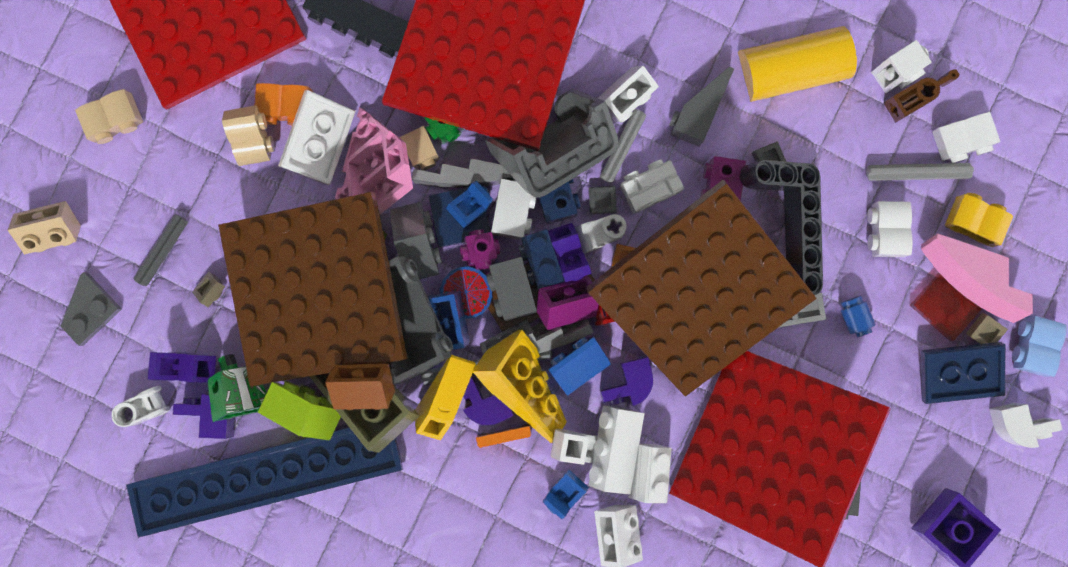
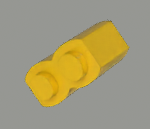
(979, 220)

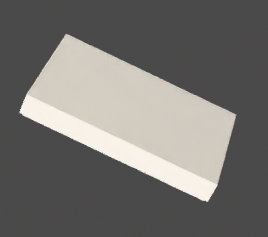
(317, 137)

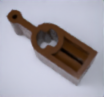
(915, 97)

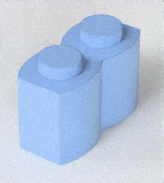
(1039, 346)

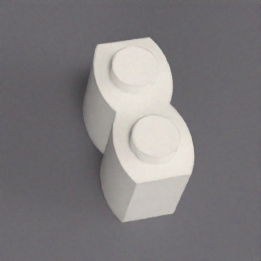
(966, 137)
(890, 229)

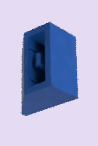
(451, 317)
(579, 365)

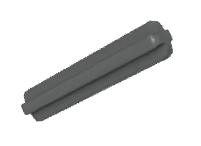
(160, 250)

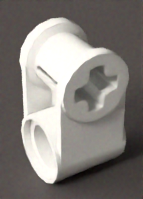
(595, 233)
(145, 406)

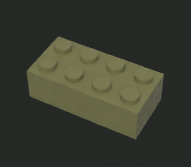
(373, 426)

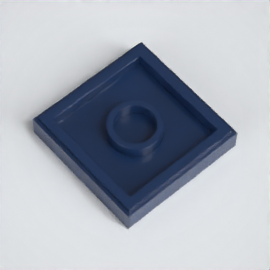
(447, 228)

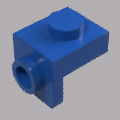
(470, 204)
(565, 494)

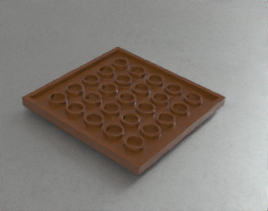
(312, 289)
(702, 289)

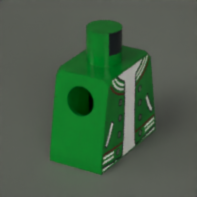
(231, 392)

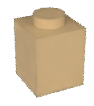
(420, 149)

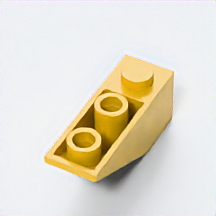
(443, 398)

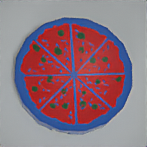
(473, 288)

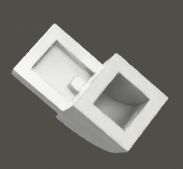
(1016, 427)
(573, 446)

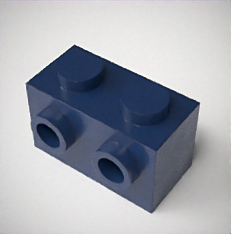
(560, 204)
(541, 258)

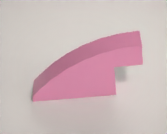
(978, 276)

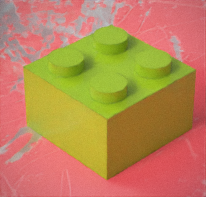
(300, 410)

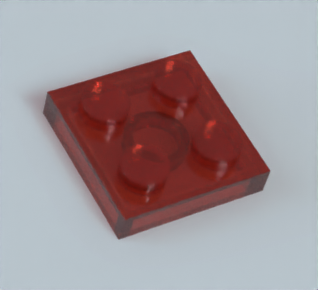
(945, 307)

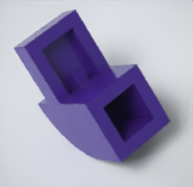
(569, 252)
(181, 367)
(637, 386)
(487, 410)
(207, 428)

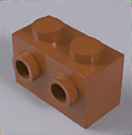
(360, 386)

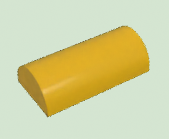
(798, 63)

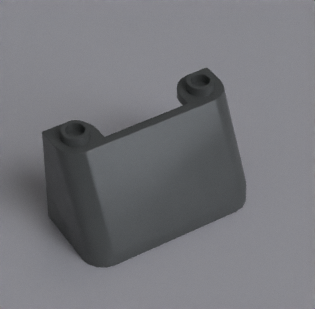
(568, 147)
(421, 330)

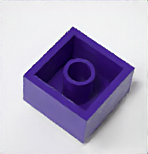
(956, 528)

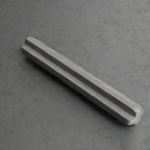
(919, 171)

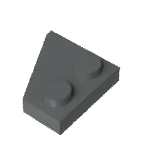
(88, 310)

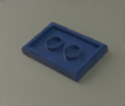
(963, 372)

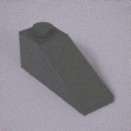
(698, 113)

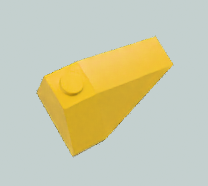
(516, 379)

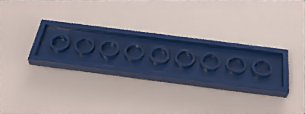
(255, 480)

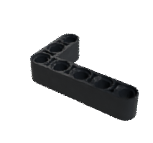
(802, 212)

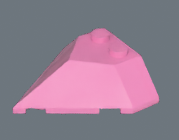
(376, 163)

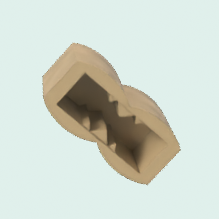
(109, 116)
(247, 135)

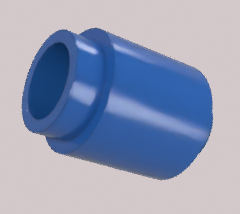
(857, 316)

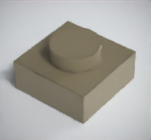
(208, 289)
(986, 330)

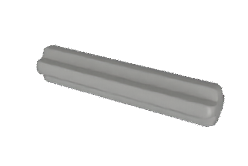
(624, 144)

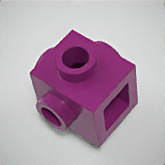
(473, 256)

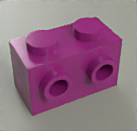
(724, 169)
(566, 303)

